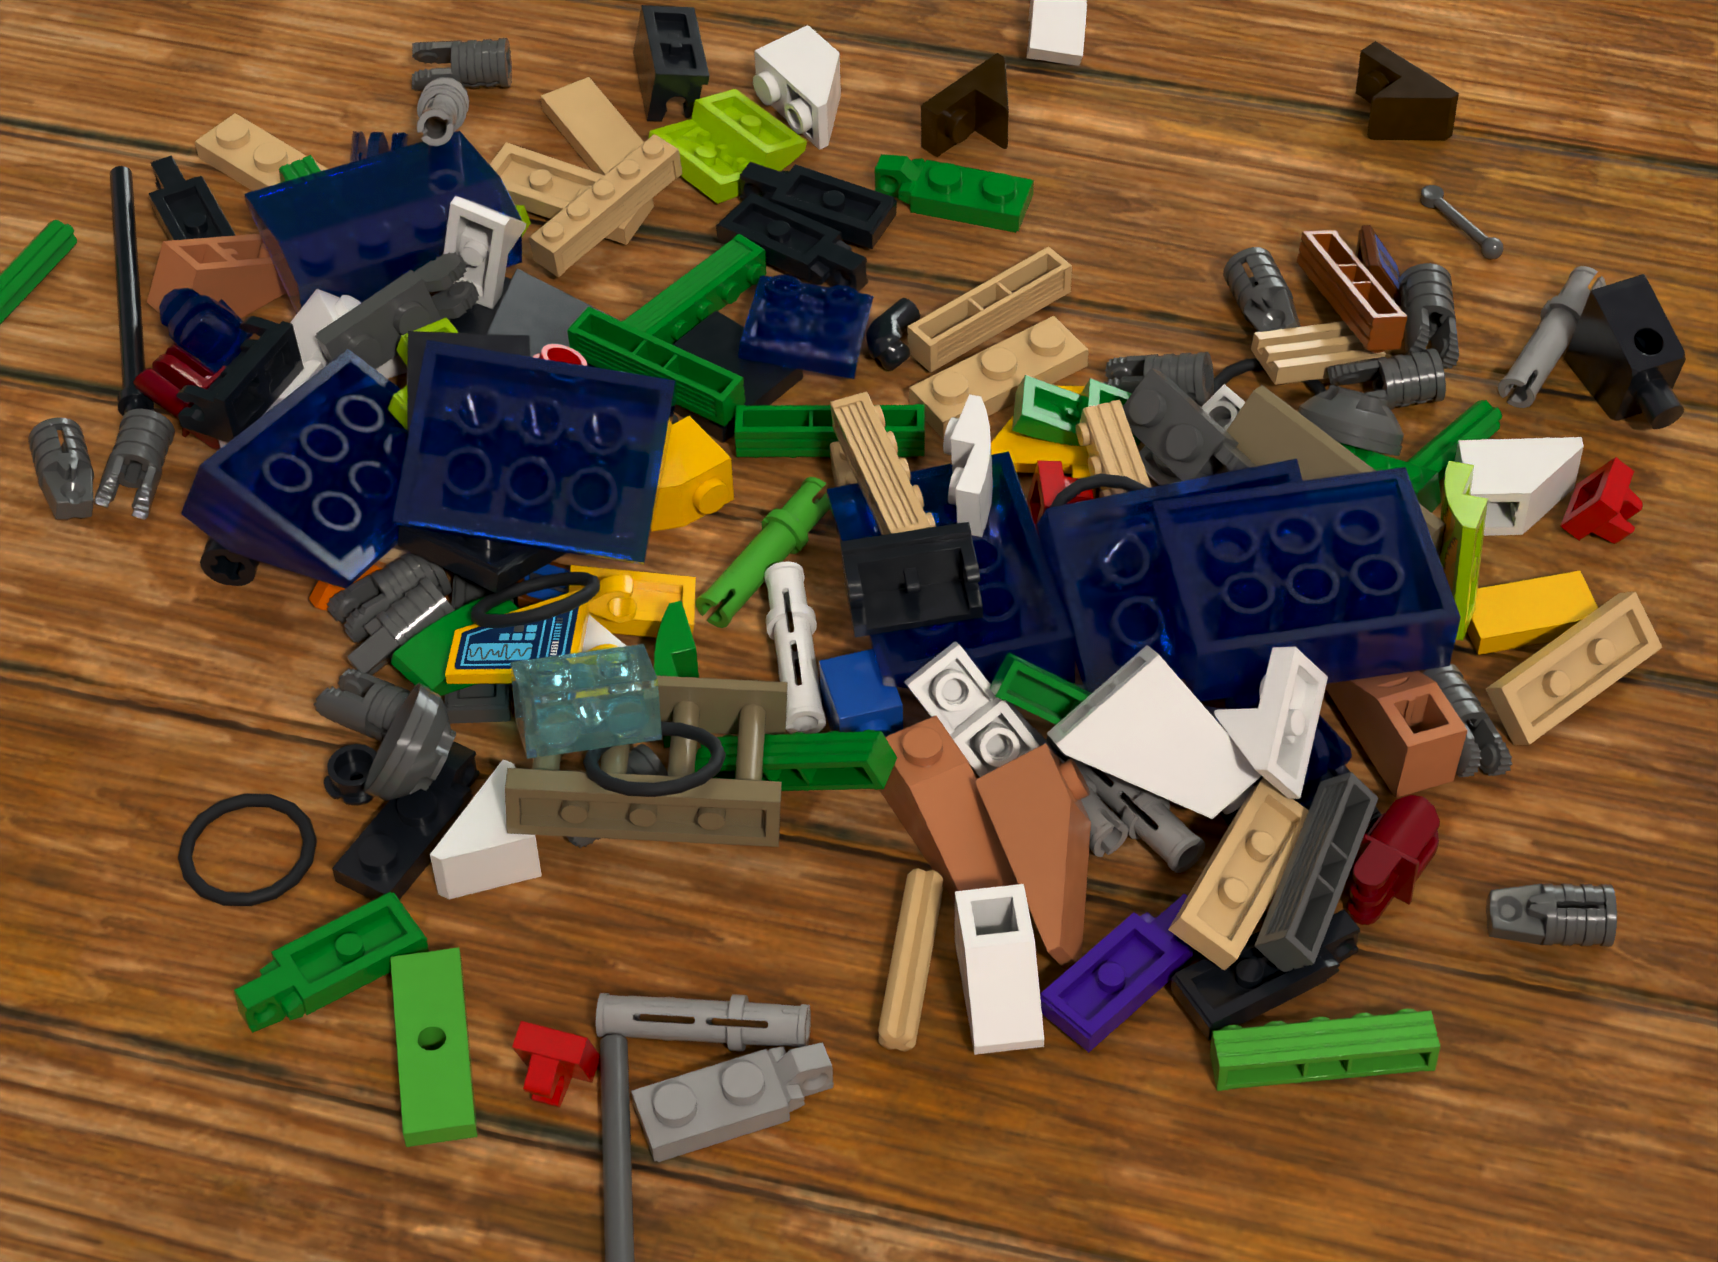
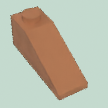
(221, 268)
(943, 810)
(1046, 841)

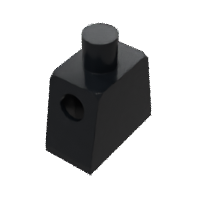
(1628, 353)

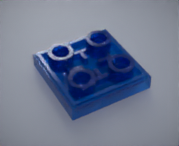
(806, 326)

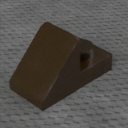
(1403, 98)
(968, 105)

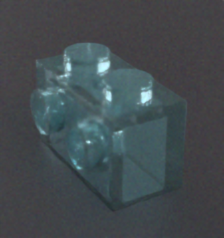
(586, 701)

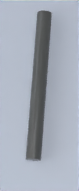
(616, 1150)

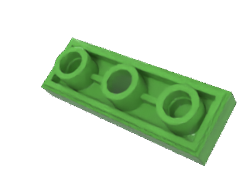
(433, 1047)

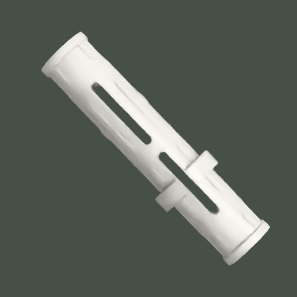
(788, 594)

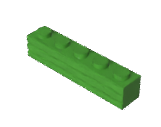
(1324, 1049)

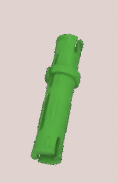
(782, 534)

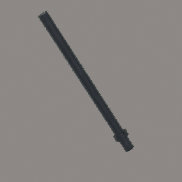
(127, 290)

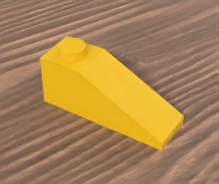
(694, 477)

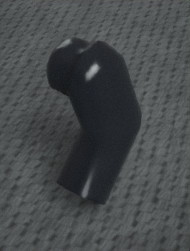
(885, 334)

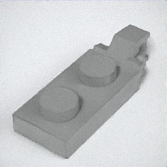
(729, 1098)

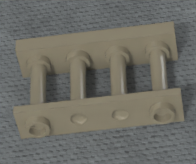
(715, 813)

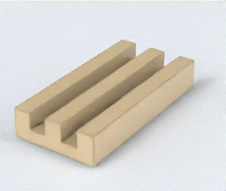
(1307, 351)

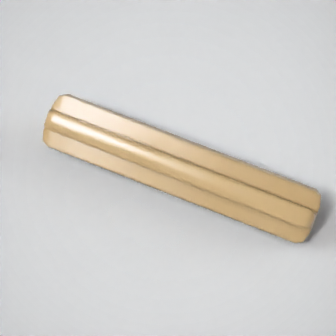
(910, 960)

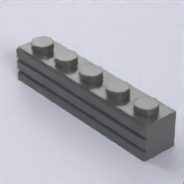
(1316, 872)

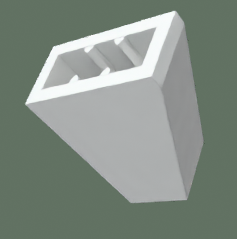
(1157, 737)

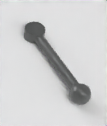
(1433, 196)

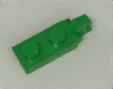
(955, 191)
(330, 962)

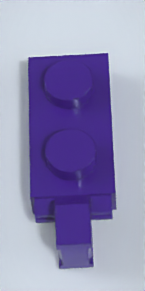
(1116, 977)

